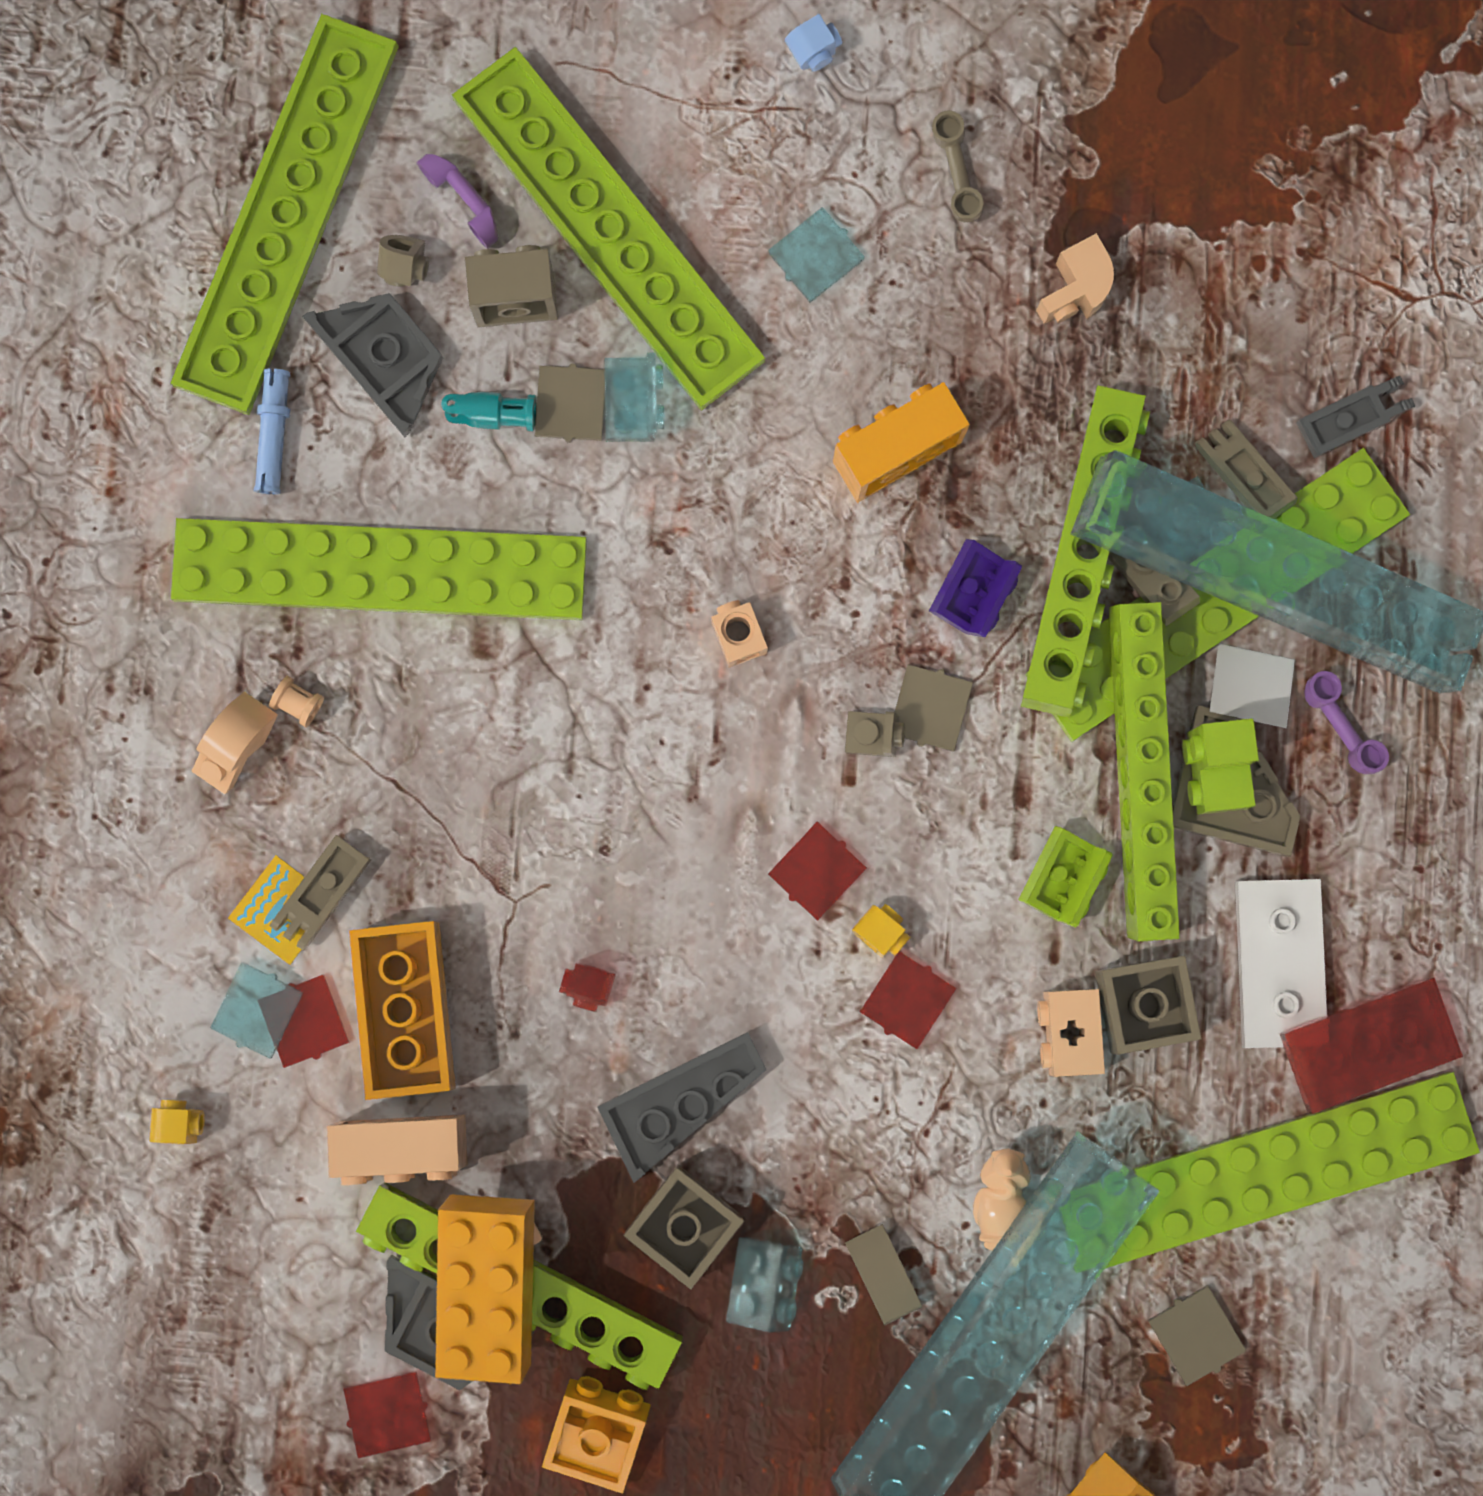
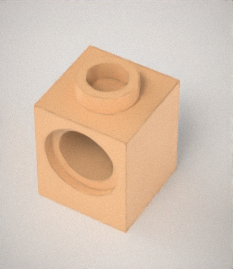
(738, 651)

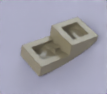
(883, 1274)

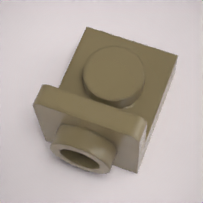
(874, 734)

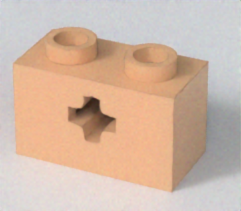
(1083, 1012)

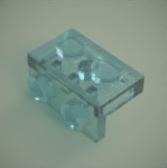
(632, 399)
(764, 1285)

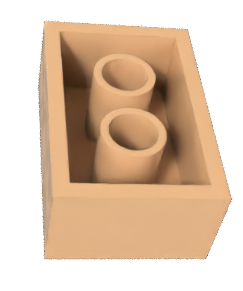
(397, 1148)

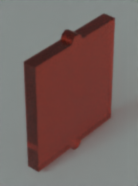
(817, 871)
(907, 1000)
(313, 1026)
(387, 1414)

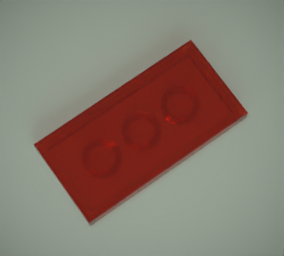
(1370, 1045)

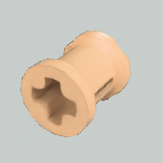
(296, 701)

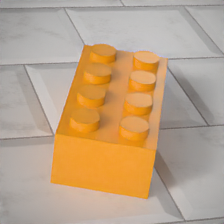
(402, 1010)
(484, 1288)

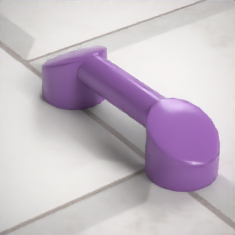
(440, 170)
(1364, 757)

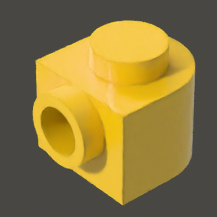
(882, 930)
(175, 1123)

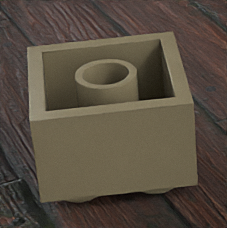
(511, 286)
(1148, 1005)
(684, 1226)

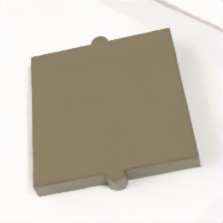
(570, 403)
(932, 707)
(1197, 1335)

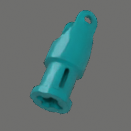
(490, 410)

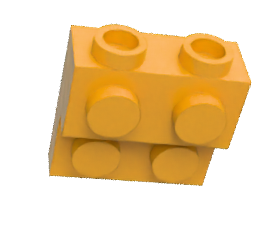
(596, 1434)

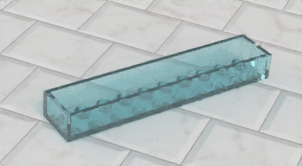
(1278, 572)
(999, 1326)

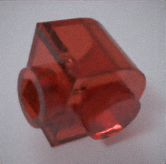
(587, 986)

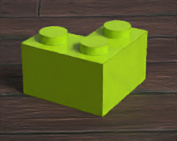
(1221, 765)

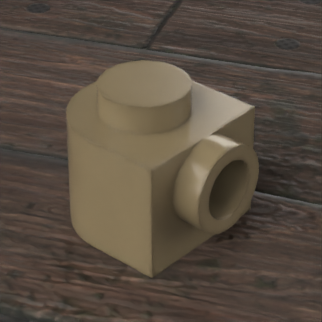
(402, 260)

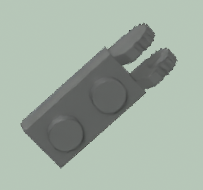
(1351, 417)

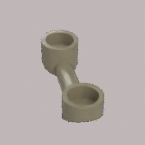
(949, 134)

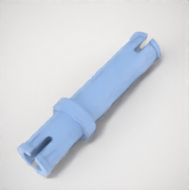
(272, 429)

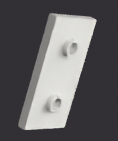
(1279, 958)

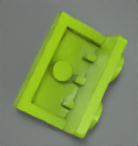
(1065, 877)

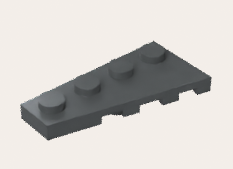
(669, 1108)

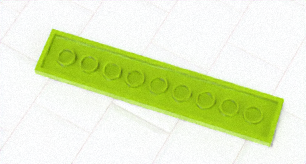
(284, 214)
(608, 228)
(1340, 507)
(379, 569)
(1301, 1163)

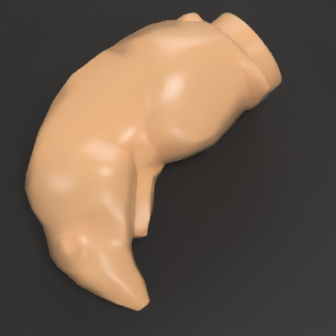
(1002, 1199)

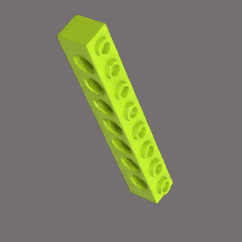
(1043, 691)
(1144, 771)
(582, 1302)

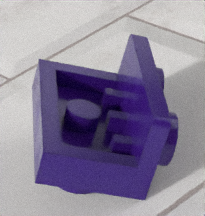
(975, 589)

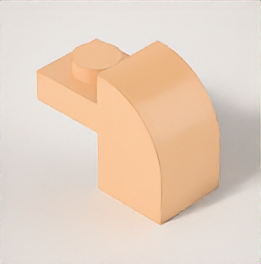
(1088, 279)
(231, 740)

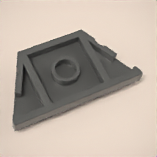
(382, 354)
(412, 1319)

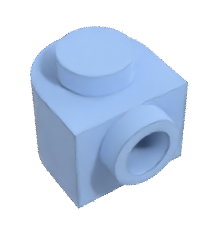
(813, 43)

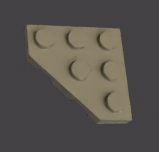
(1266, 827)

